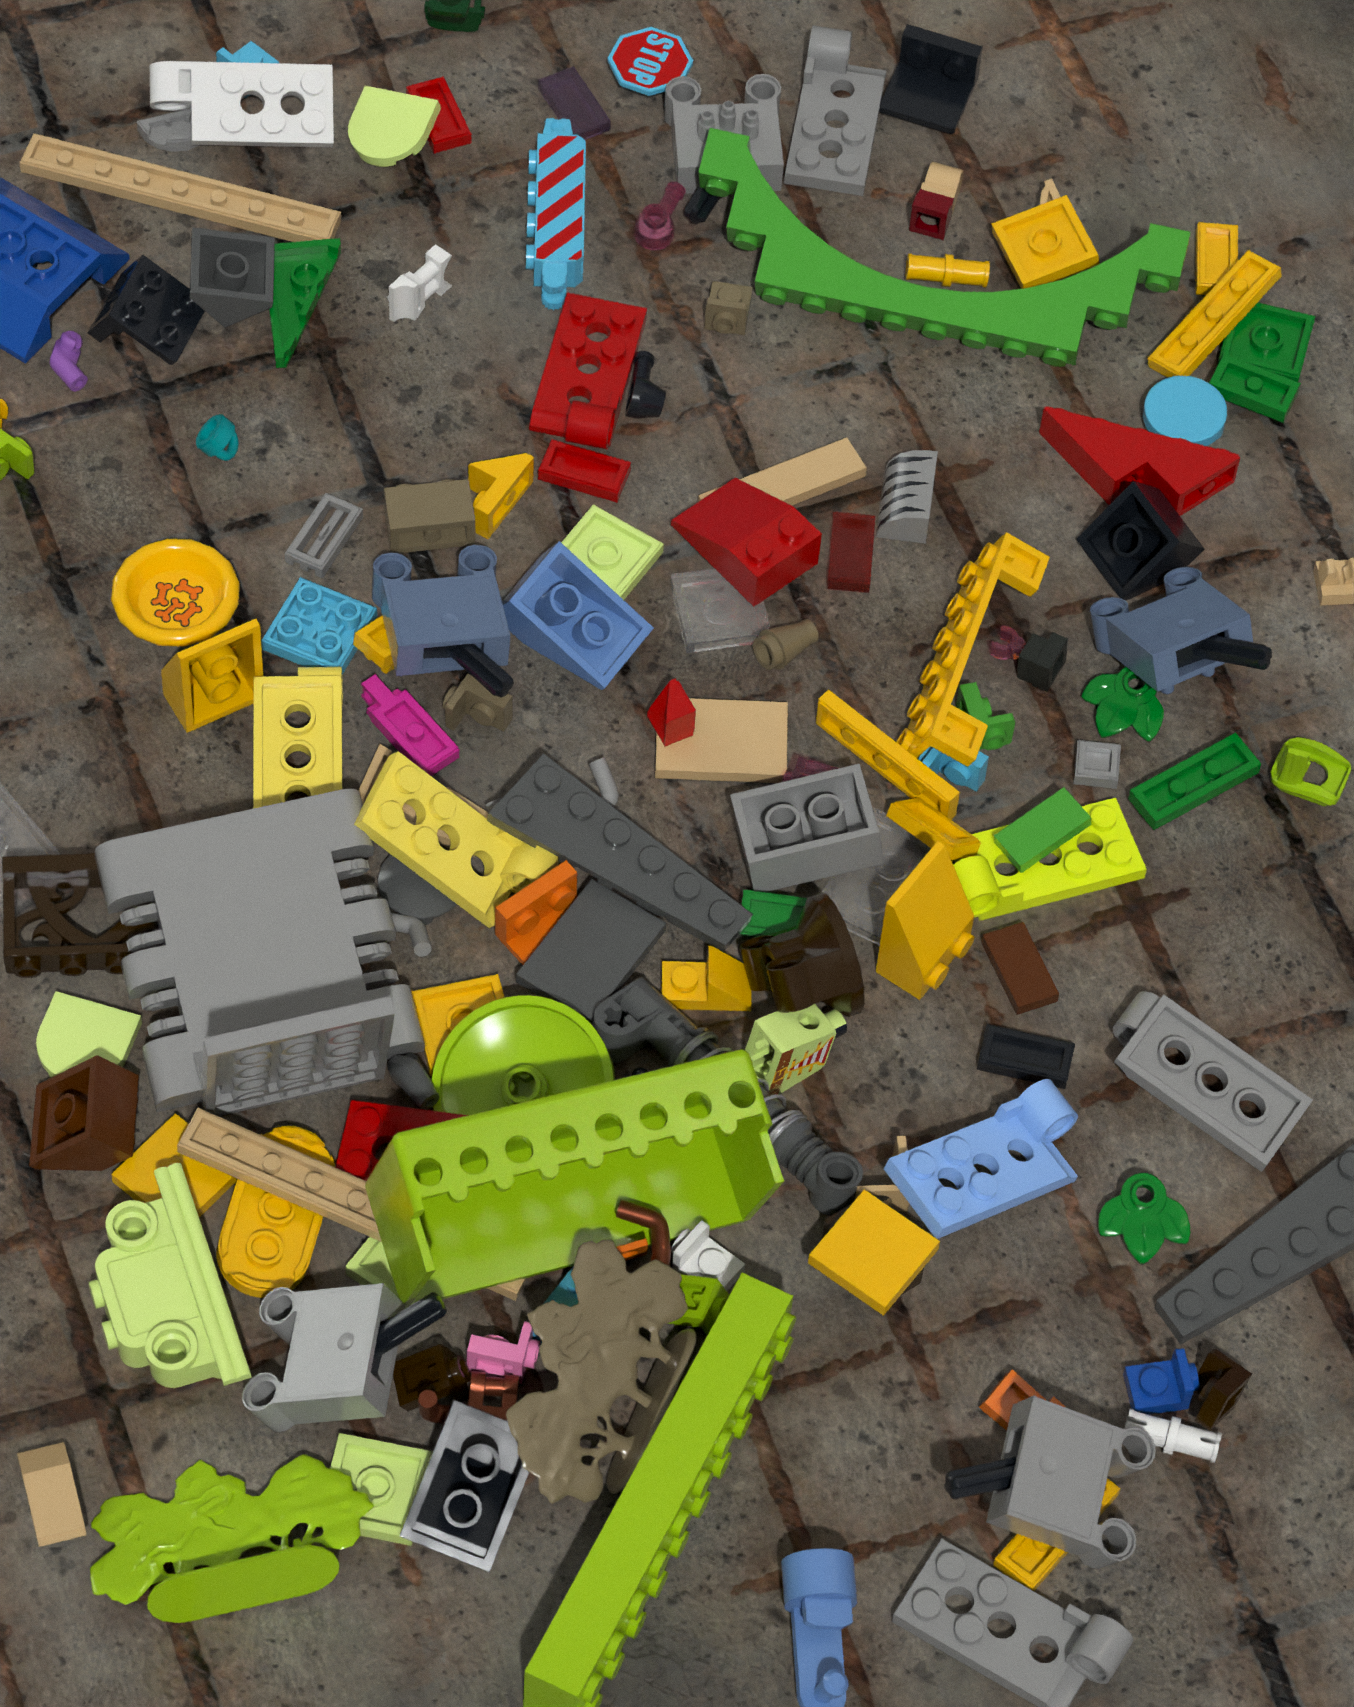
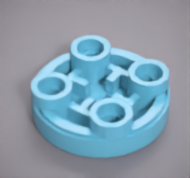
(1185, 410)

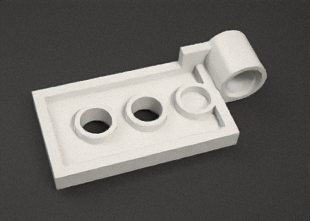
(216, 94)

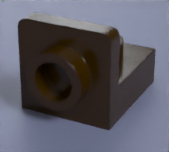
(432, 1370)
(1220, 1387)

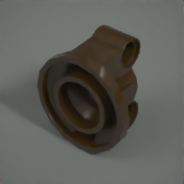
(808, 962)

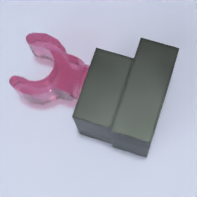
(1037, 659)

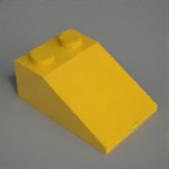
(214, 676)
(925, 925)

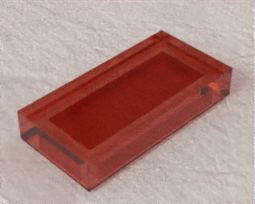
(851, 552)

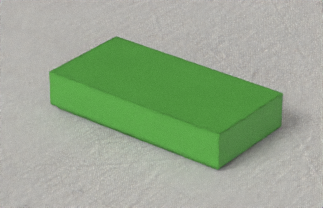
(1042, 830)

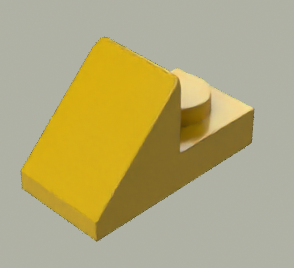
(499, 488)
(707, 985)

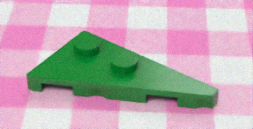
(299, 280)

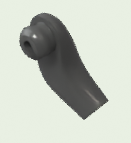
(411, 1076)

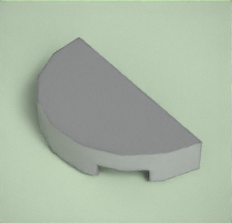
(168, 131)

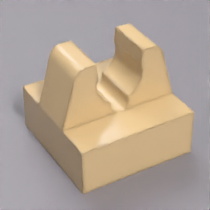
(1335, 581)

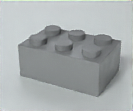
(807, 828)

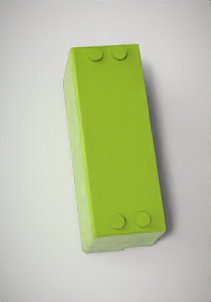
(540, 1177)

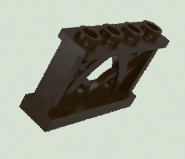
(42, 877)

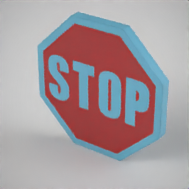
(649, 60)

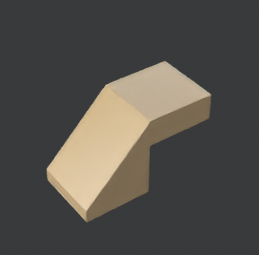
(51, 1494)

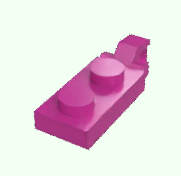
(408, 726)

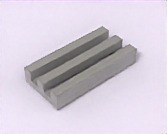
(309, 560)

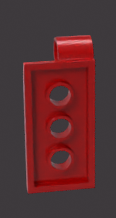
(595, 421)

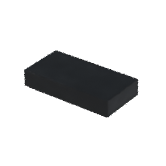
(1025, 1055)

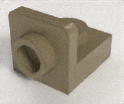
(728, 308)
(478, 702)

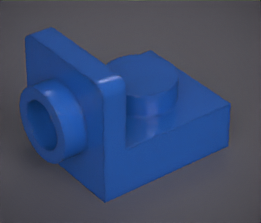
(1161, 1385)

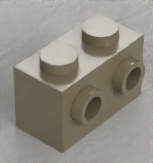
(429, 516)

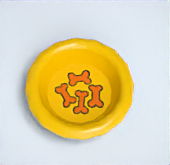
(175, 592)

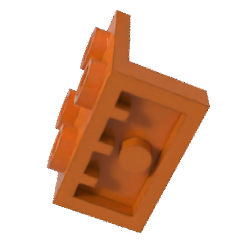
(534, 910)

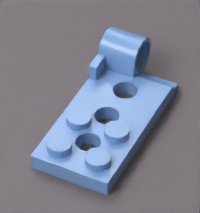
(1018, 1125)

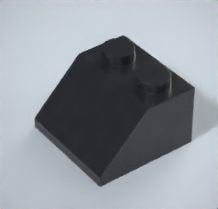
(1139, 541)

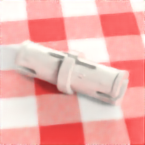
(1177, 1436)

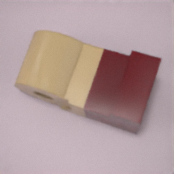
(936, 198)

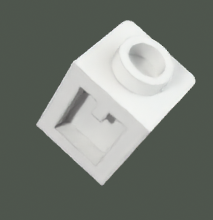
(702, 1257)

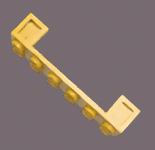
(932, 716)

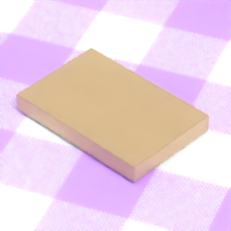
(729, 743)

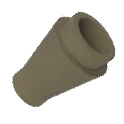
(782, 644)

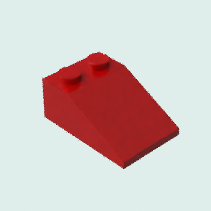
(751, 538)

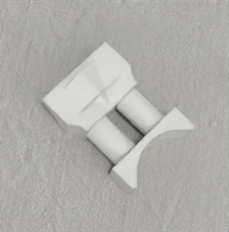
(410, 290)

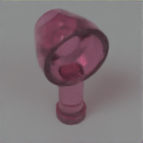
(654, 225)

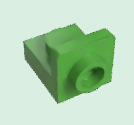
(1000, 727)

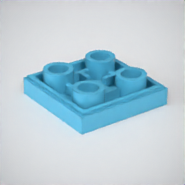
(317, 626)

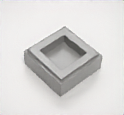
(1097, 764)

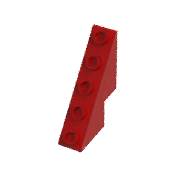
(1116, 455)

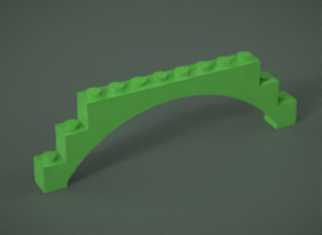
(1022, 322)

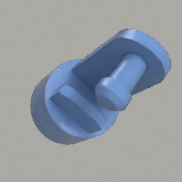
(820, 1597)

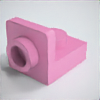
(500, 1357)

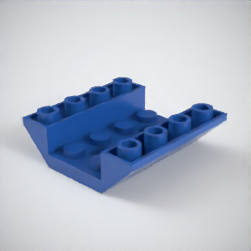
(28, 296)

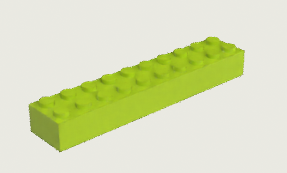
(661, 1498)

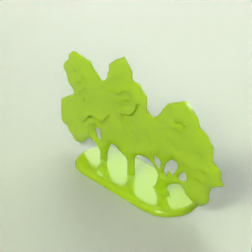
(212, 1526)

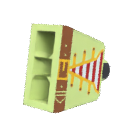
(793, 1045)

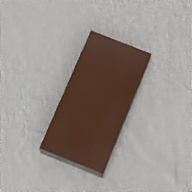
(1020, 968)

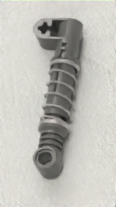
(657, 1022)

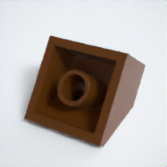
(85, 1118)

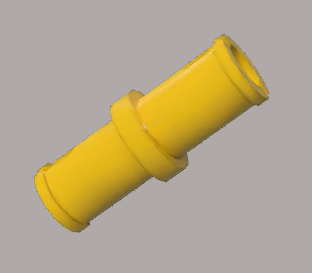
(947, 270)

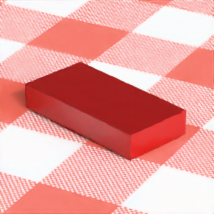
(450, 127)
(584, 470)

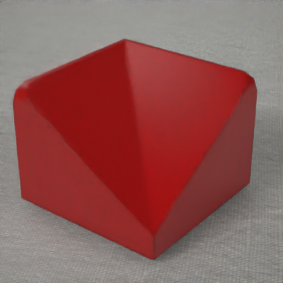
(672, 714)

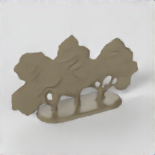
(596, 1360)

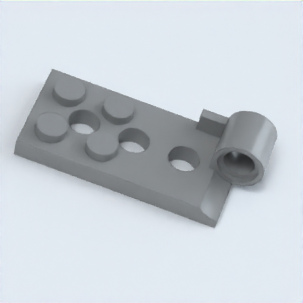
(825, 73)
(1160, 1023)
(1083, 1643)

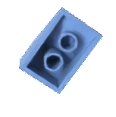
(574, 617)

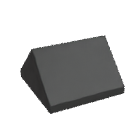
(231, 274)

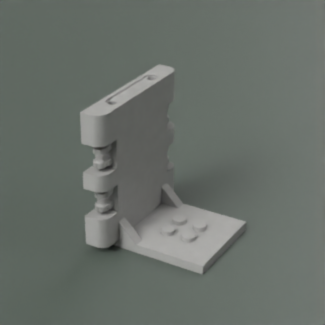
(259, 955)

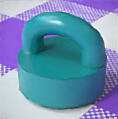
(216, 435)

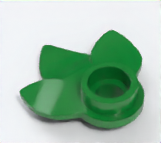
(1124, 707)
(1144, 1223)

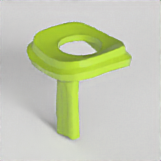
(1294, 762)

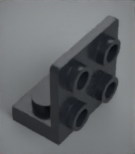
(932, 79)
(150, 309)

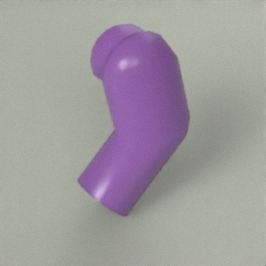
(65, 359)

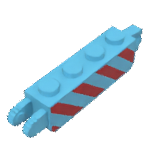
(559, 211)

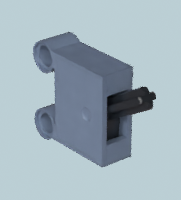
(446, 619)
(1178, 634)

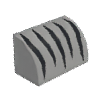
(907, 496)

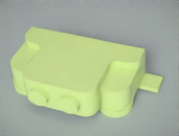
(166, 1291)

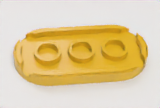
(265, 1237)

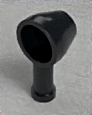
(644, 397)

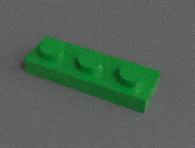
(1194, 781)

